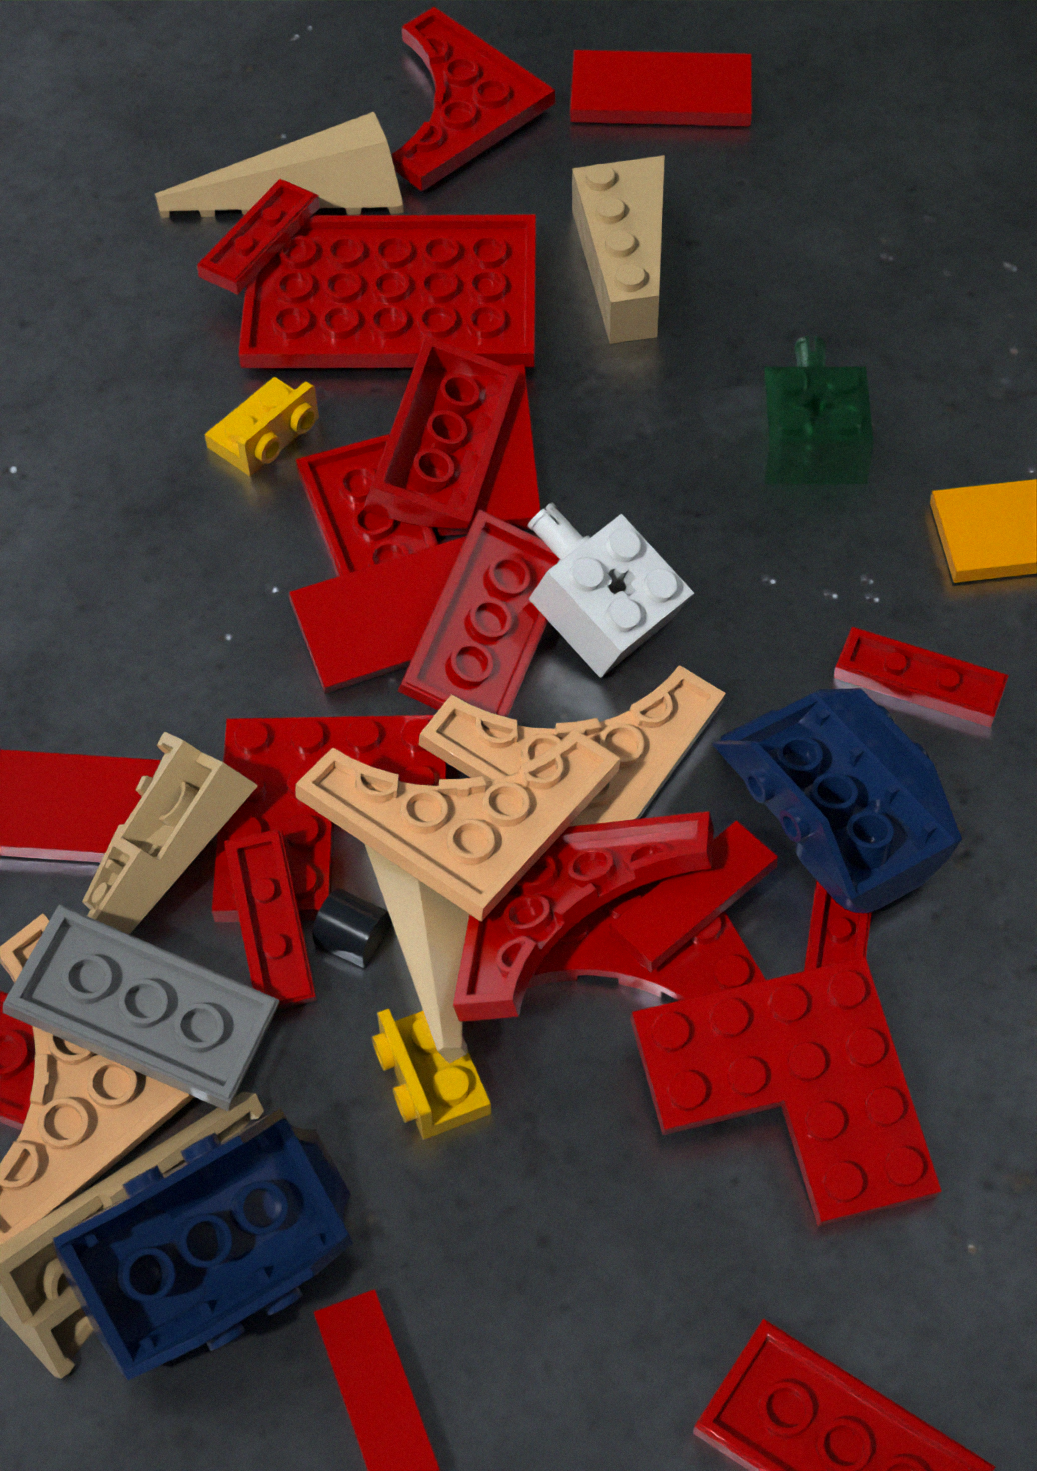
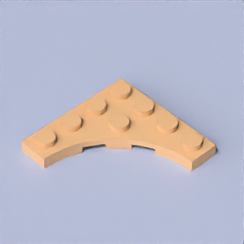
(646, 738)
(466, 834)
(79, 1118)

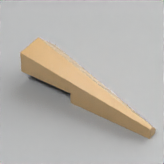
(342, 164)
(164, 833)
(432, 943)
(32, 1283)

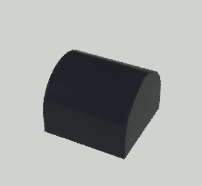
(350, 927)

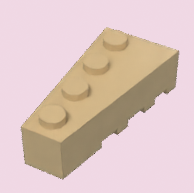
(621, 235)

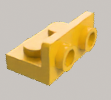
(264, 425)
(430, 1088)

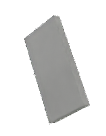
(141, 1007)

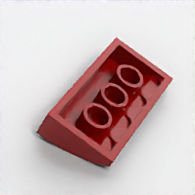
(442, 438)

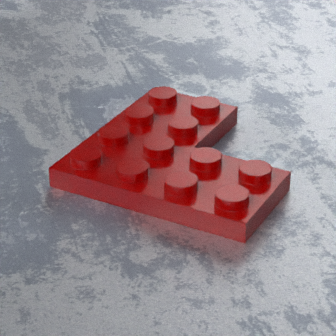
(276, 756)
(820, 1054)

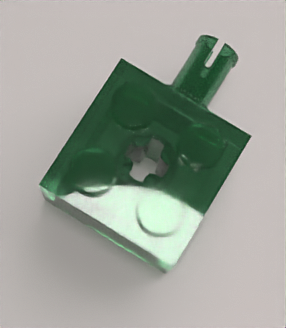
(816, 420)

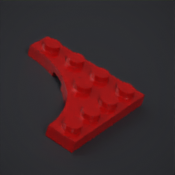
(476, 99)
(565, 885)
(705, 964)

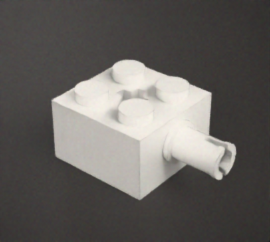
(605, 589)

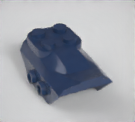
(848, 794)
(207, 1243)

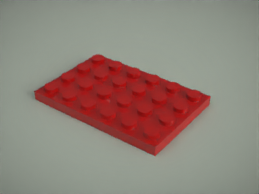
(377, 284)

